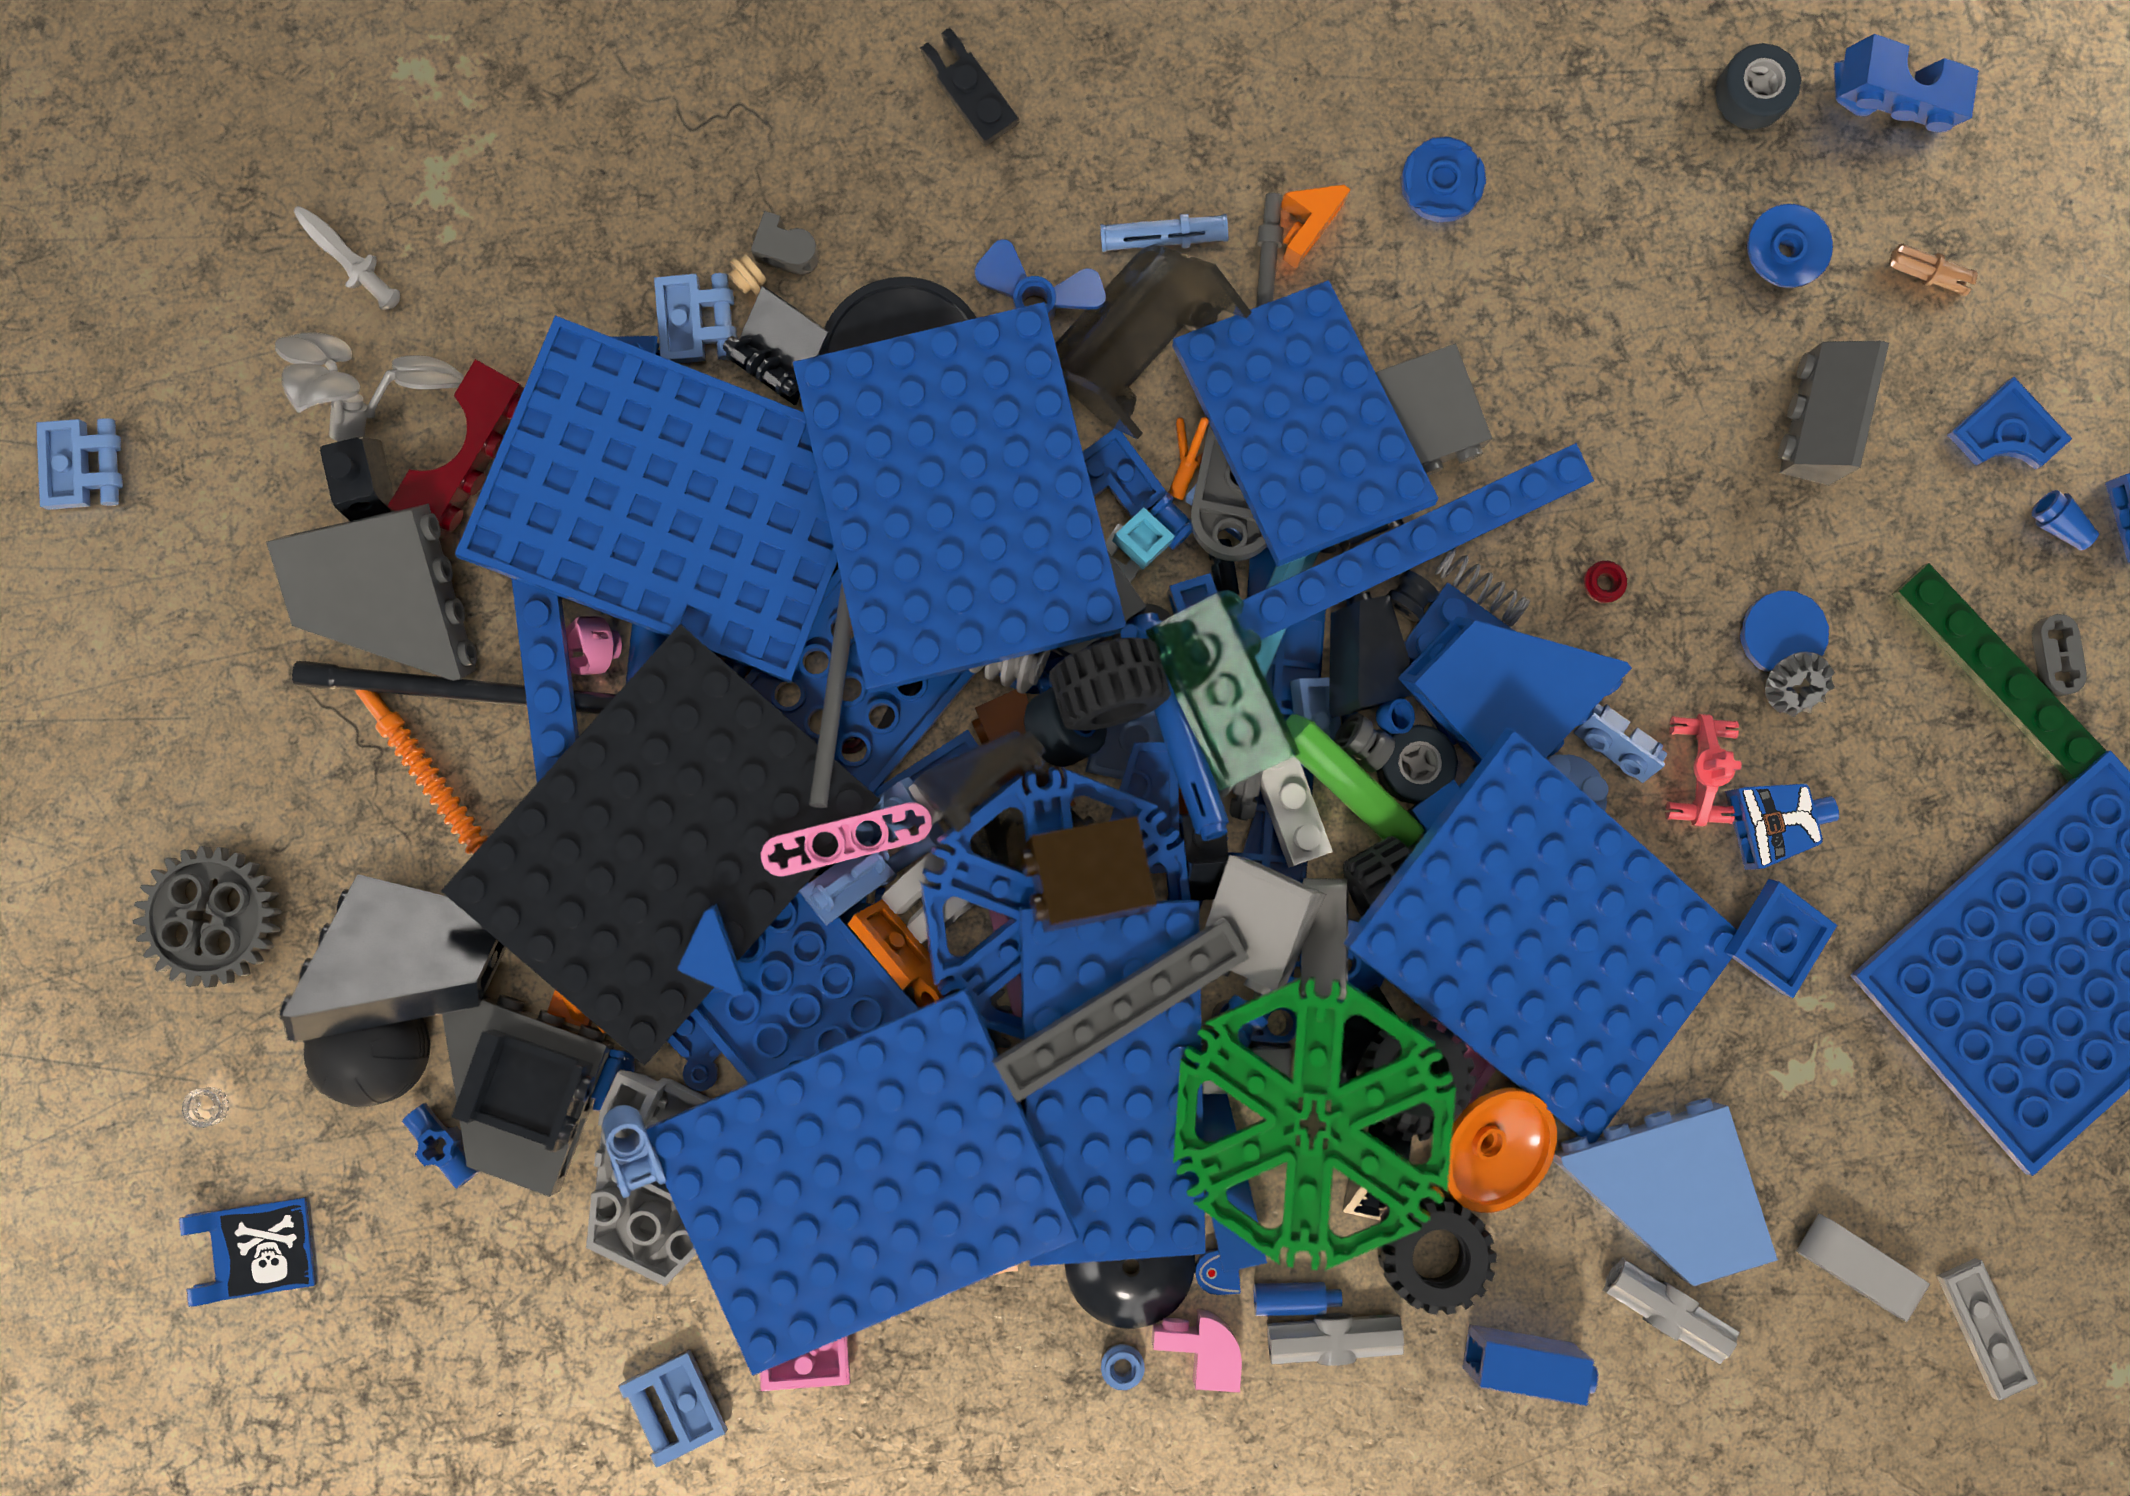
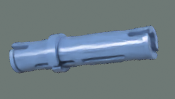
(1164, 232)

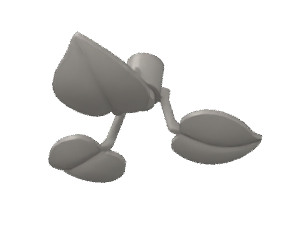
(311, 384)

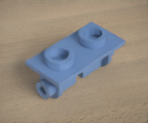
(1636, 755)
(846, 884)

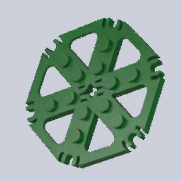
(1350, 1147)

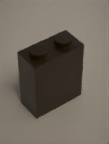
(1088, 874)

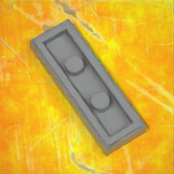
(1987, 1329)

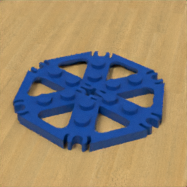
(1006, 889)

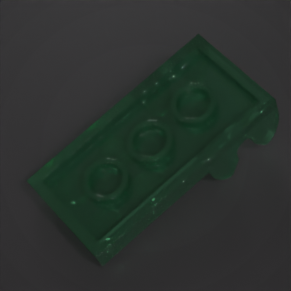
(1223, 688)

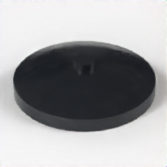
(892, 310)

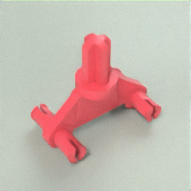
(1711, 767)

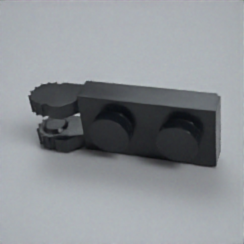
(971, 90)

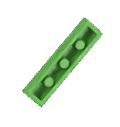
(1351, 783)

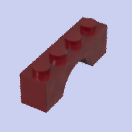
(488, 406)

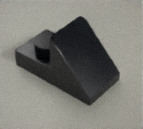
(1204, 860)

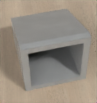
(1269, 918)

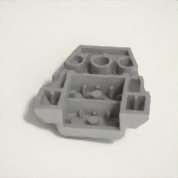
(645, 1227)

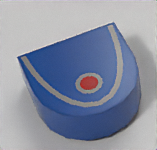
(1211, 1275)

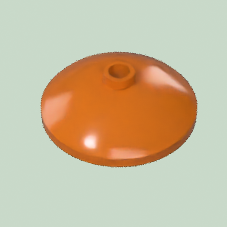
(1500, 1150)

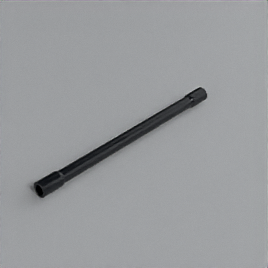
(333, 677)

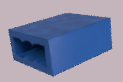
(1529, 1365)

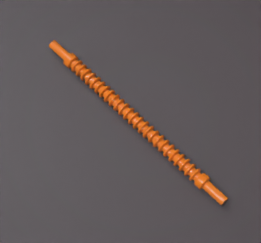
(391, 726)

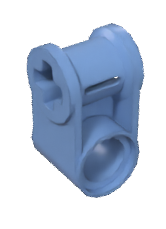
(631, 1157)

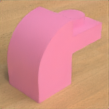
(1214, 1349)

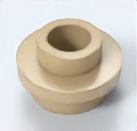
(747, 275)

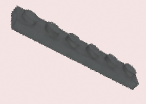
(1120, 1009)

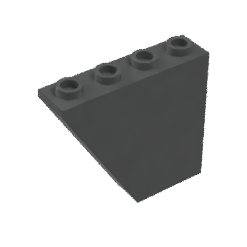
(378, 589)
(499, 1151)

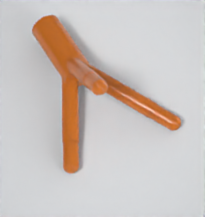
(1188, 459)

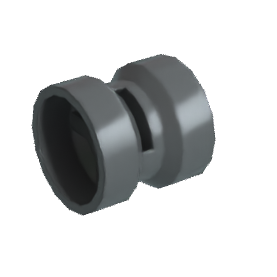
(1369, 746)

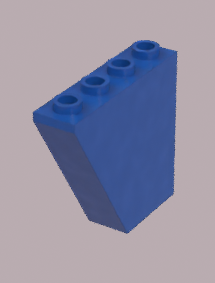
(1494, 679)

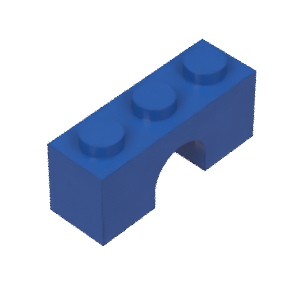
(1880, 79)

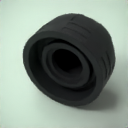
(369, 1063)

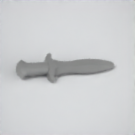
(358, 268)

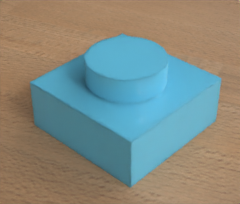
(1143, 538)

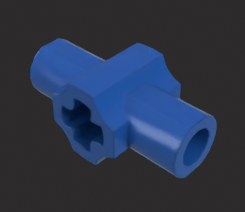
(427, 1130)

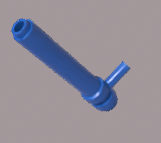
(1186, 756)

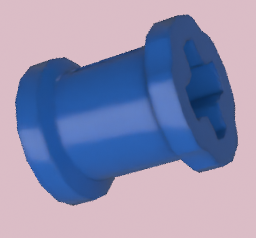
(1173, 519)

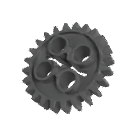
(169, 908)

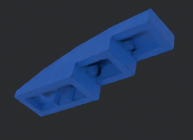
(1233, 1250)

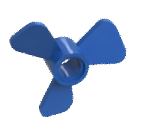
(1004, 273)

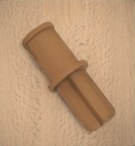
(1933, 269)

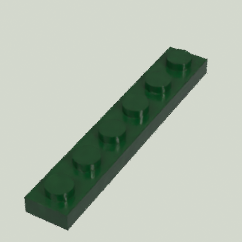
(1999, 672)

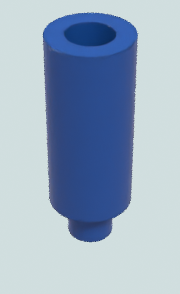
(1294, 1298)

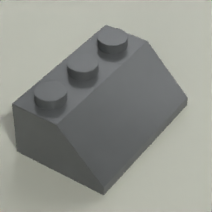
(1832, 410)

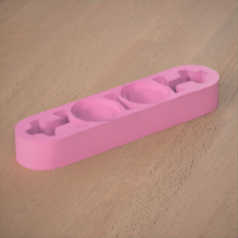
(848, 844)

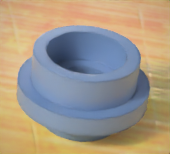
(1126, 1380)

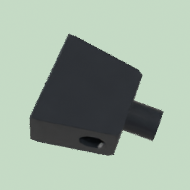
(357, 474)

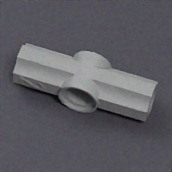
(1671, 1311)
(1335, 1339)

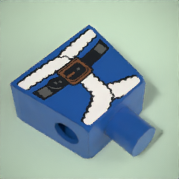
(1778, 822)

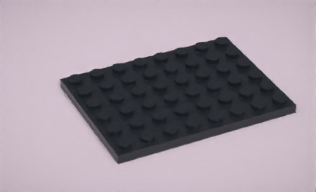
(646, 831)

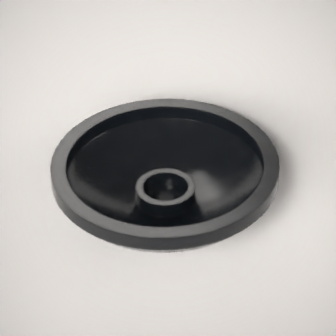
(1134, 1298)

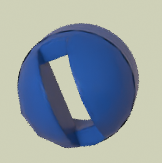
(1395, 716)

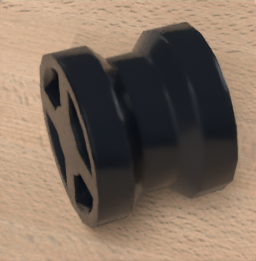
(1412, 595)

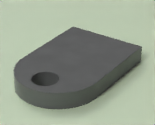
(1220, 506)

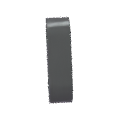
(2059, 655)

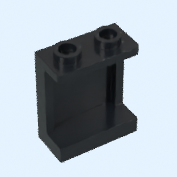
(524, 1089)

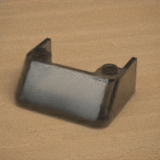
(1141, 315)

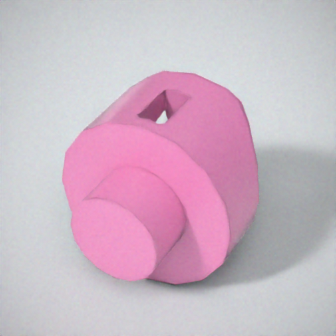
(596, 642)

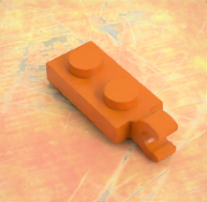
(897, 950)

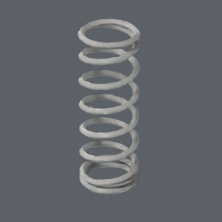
(1511, 614)

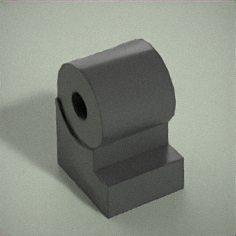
(784, 249)

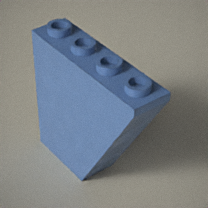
(1678, 1189)

